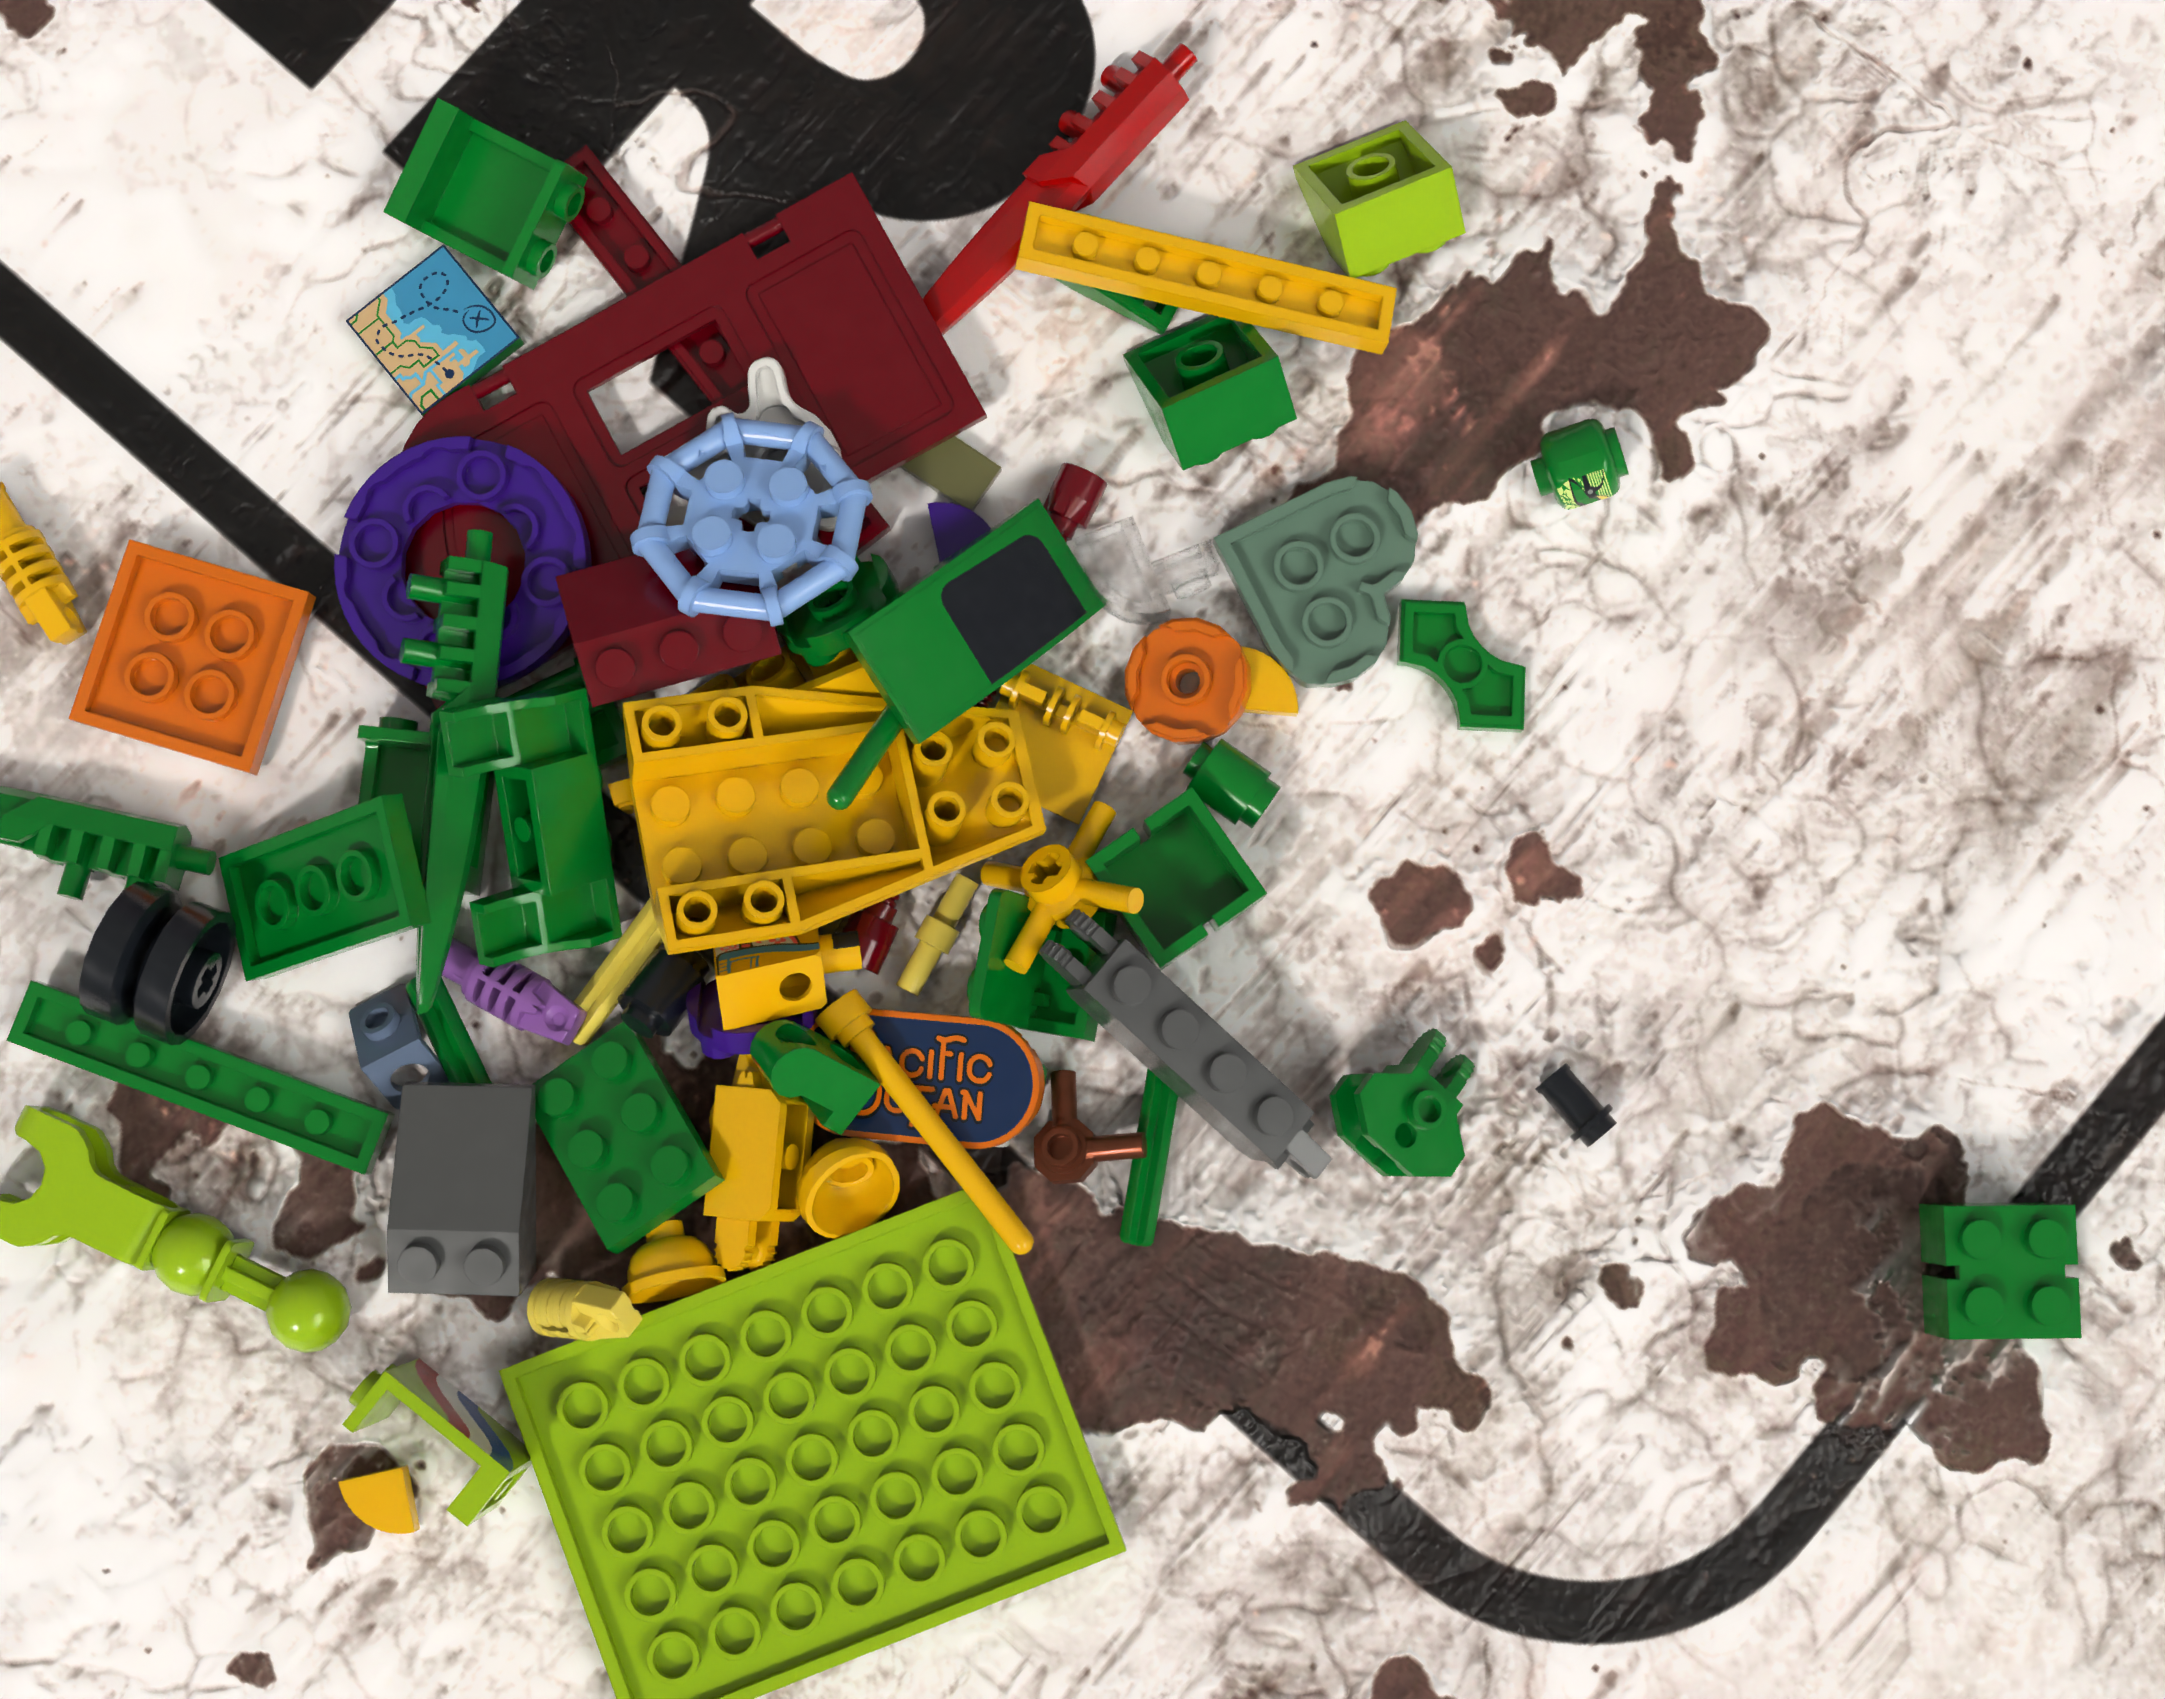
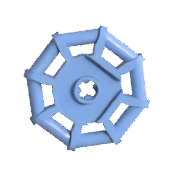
(745, 486)

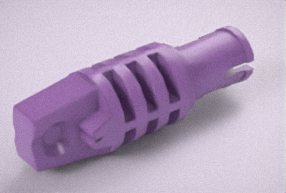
(514, 995)

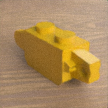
(760, 1151)

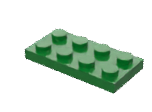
(325, 888)

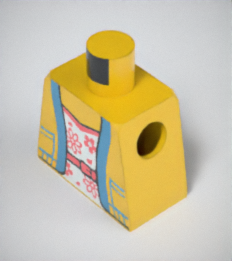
(780, 975)

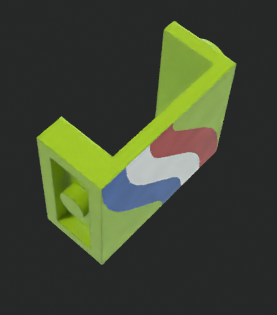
(458, 1419)

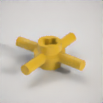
(1058, 883)

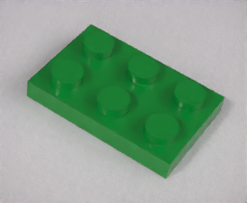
(623, 1137)

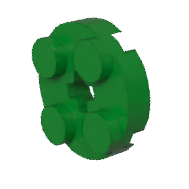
(818, 625)

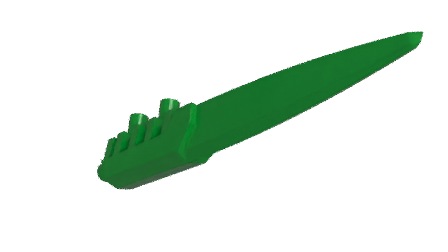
(463, 672)
(99, 840)

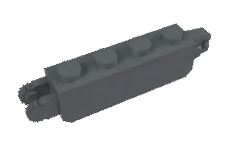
(1187, 1049)

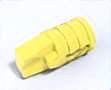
(581, 1310)

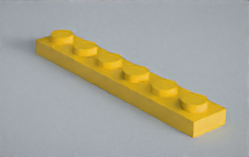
(1206, 278)

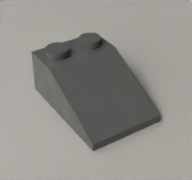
(463, 1190)

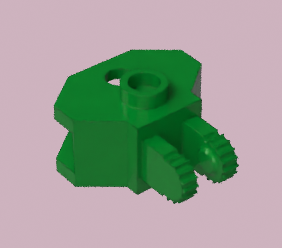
(1405, 1112)

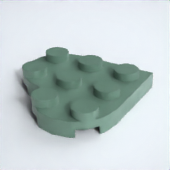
(1321, 575)

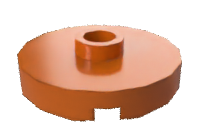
(1161, 663)

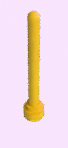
(850, 1024)

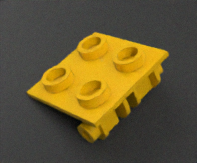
(1066, 736)

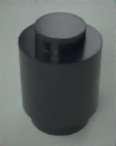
(658, 992)

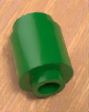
(1231, 782)

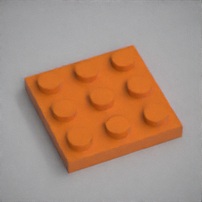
(192, 657)

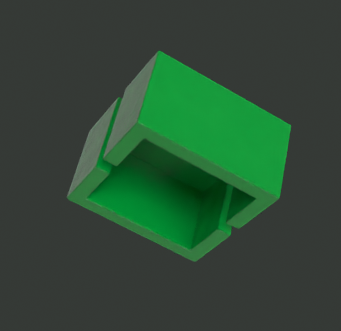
(1186, 878)
(2005, 1270)

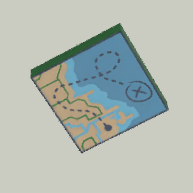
(434, 331)

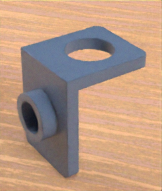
(389, 1038)

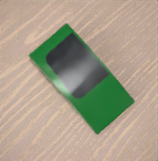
(974, 621)

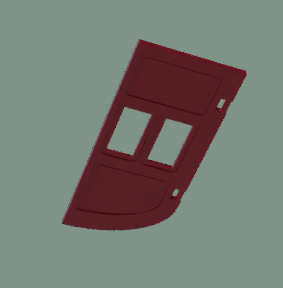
(822, 305)

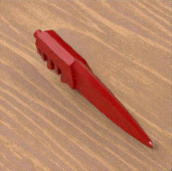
(1068, 176)

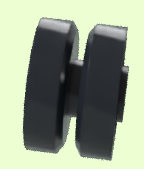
(157, 963)

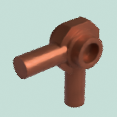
(1068, 1149)

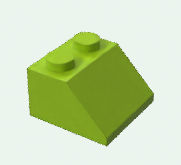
(1381, 199)

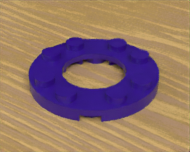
(430, 480)

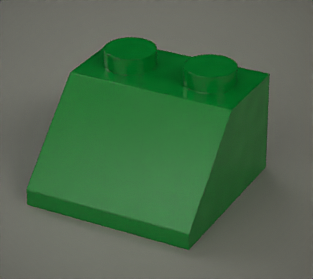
(1211, 388)

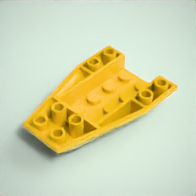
(742, 822)

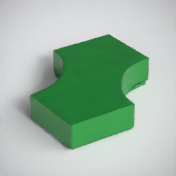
(1482, 688)

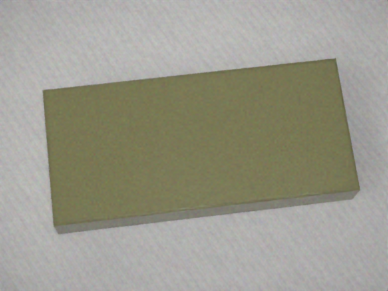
(955, 472)

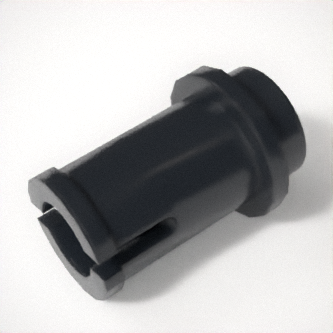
(1577, 1106)

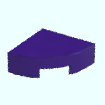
(954, 527)

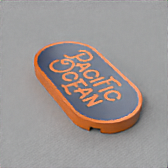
(968, 1069)

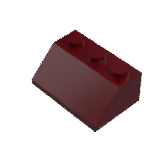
(639, 641)

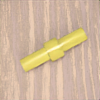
(937, 934)

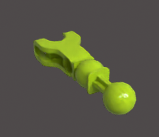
(190, 1252)

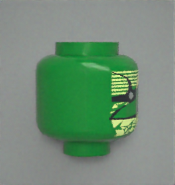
(1580, 464)

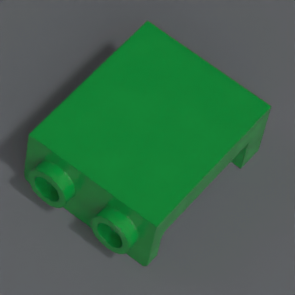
(487, 195)
(398, 765)

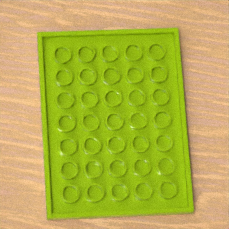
(813, 1460)

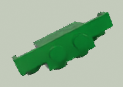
(549, 818)

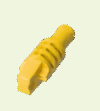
(36, 576)

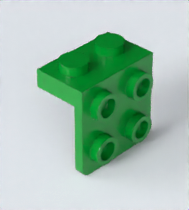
(1032, 999)

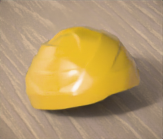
(847, 1186)

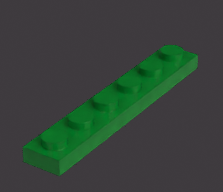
(205, 1080)

